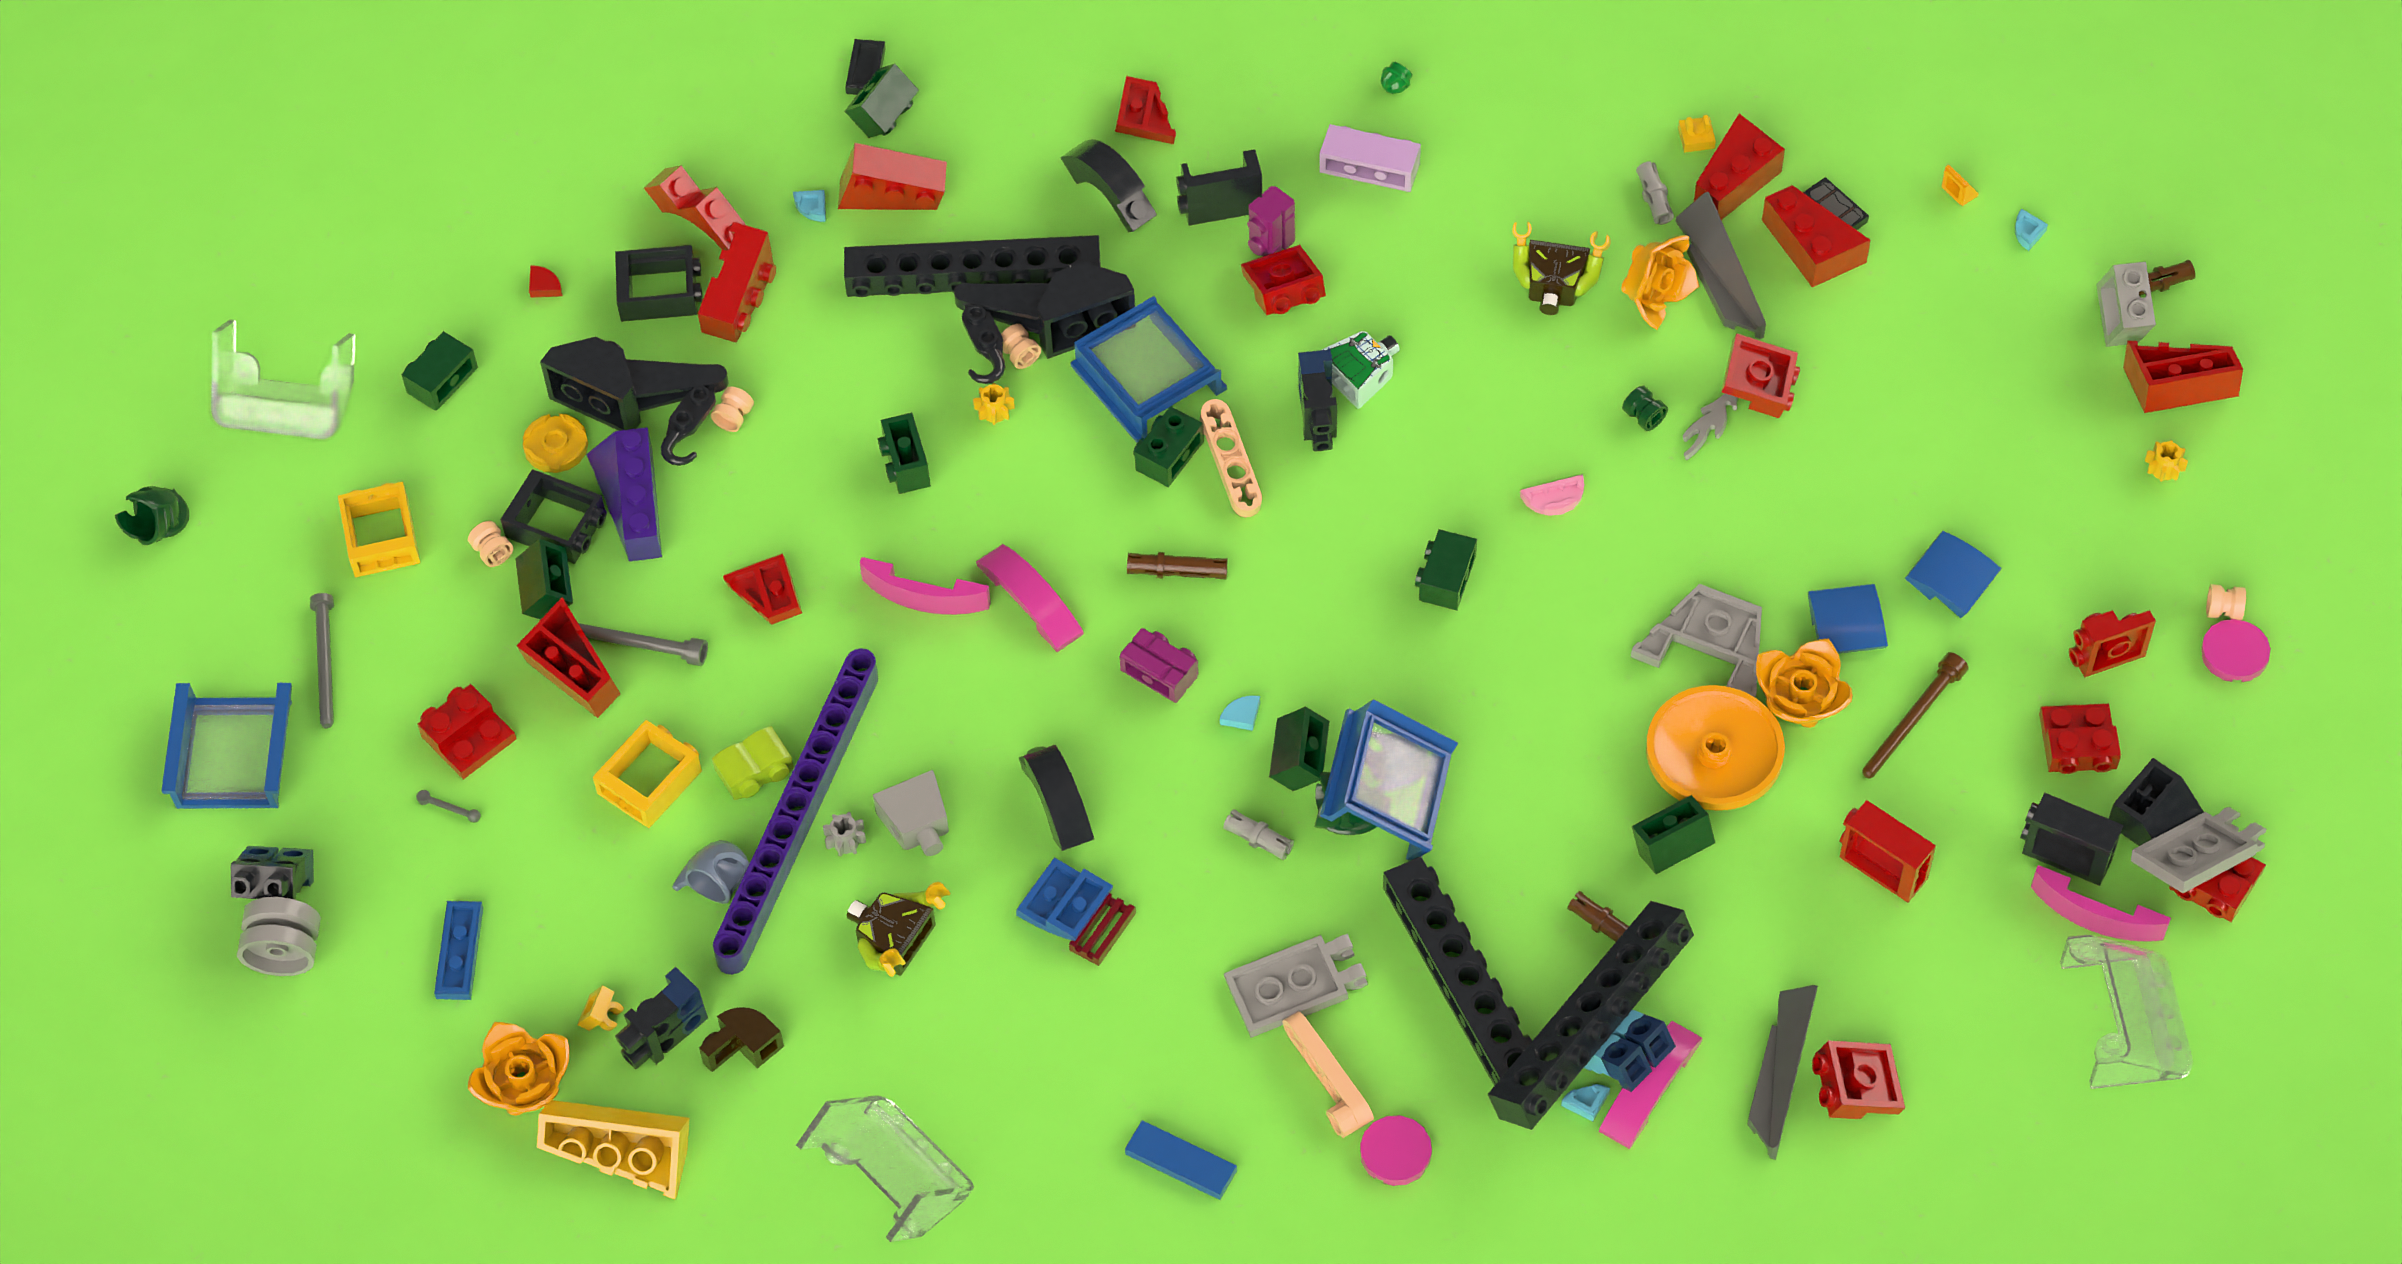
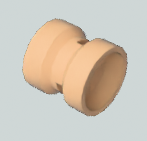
(1021, 349)
(732, 409)
(488, 541)
(2230, 602)

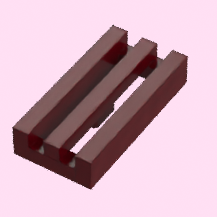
(1117, 905)

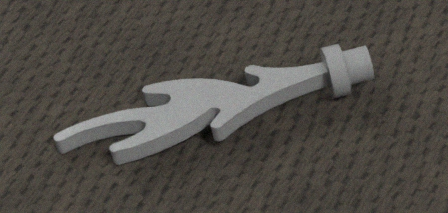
(1714, 418)

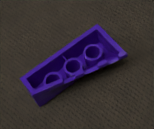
(627, 481)

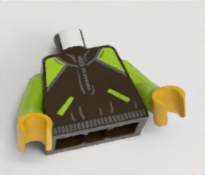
(1555, 270)
(895, 926)

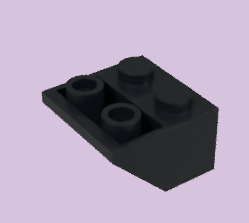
(2154, 804)

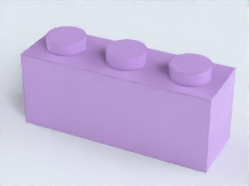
(1370, 158)

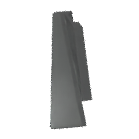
(1719, 267)
(1781, 1066)

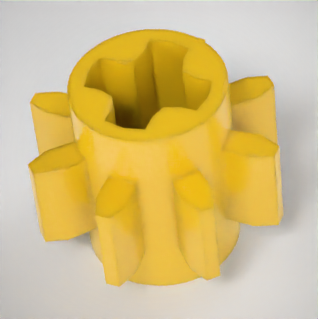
(994, 403)
(2166, 460)

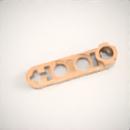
(1234, 457)
(1351, 1108)

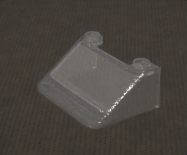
(2146, 1011)

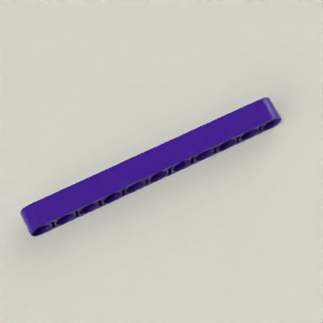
(795, 823)

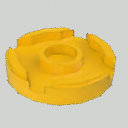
(555, 443)

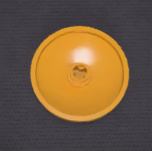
(1715, 747)

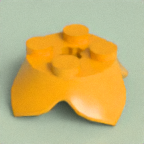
(1658, 277)
(1813, 667)
(510, 1051)

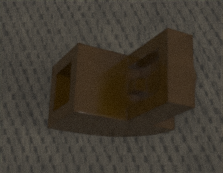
(741, 1031)

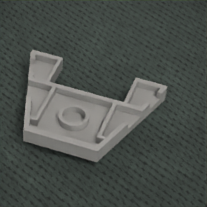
(1713, 625)

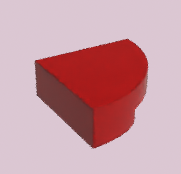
(543, 283)

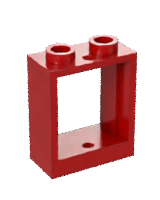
(1886, 850)

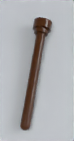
(1950, 669)

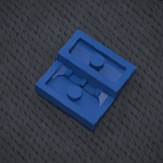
(1953, 573)
(1849, 618)
(1063, 900)

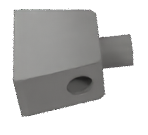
(914, 813)

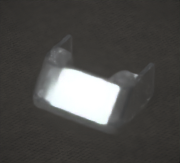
(273, 406)
(894, 1157)

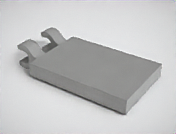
(2199, 849)
(1293, 981)

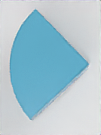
(811, 204)
(2029, 229)
(1241, 713)
(1586, 1100)

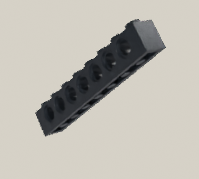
(948, 264)
(1415, 880)
(1590, 1015)

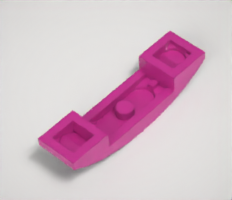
(1033, 595)
(962, 599)
(2095, 916)
(1632, 1109)

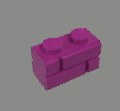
(1271, 222)
(1159, 664)

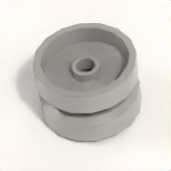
(278, 936)

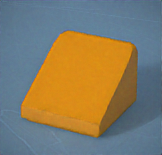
(1957, 187)

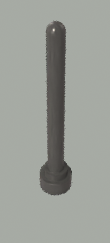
(692, 650)

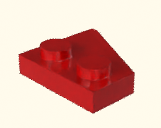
(1143, 112)
(767, 589)

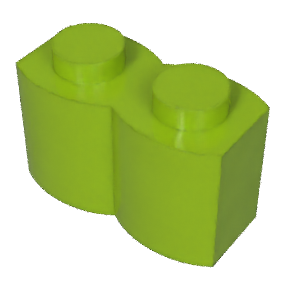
(753, 763)

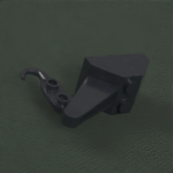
(1059, 311)
(609, 388)

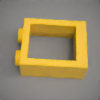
(385, 554)
(650, 808)

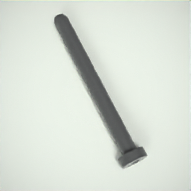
(321, 604)

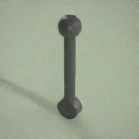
(423, 798)

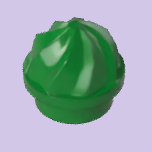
(1395, 78)

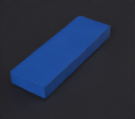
(458, 950)
(1181, 1160)

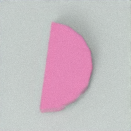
(1554, 497)

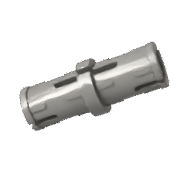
(1655, 193)
(1258, 834)

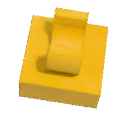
(1696, 134)
(596, 1010)

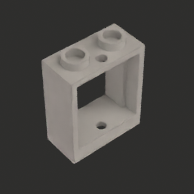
(2122, 309)

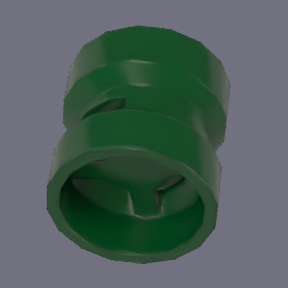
(1645, 408)

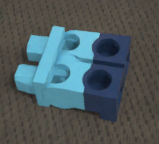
(1632, 1049)

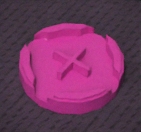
(2235, 650)
(1395, 1150)

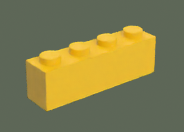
(618, 1141)

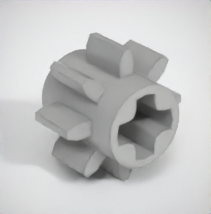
(844, 834)

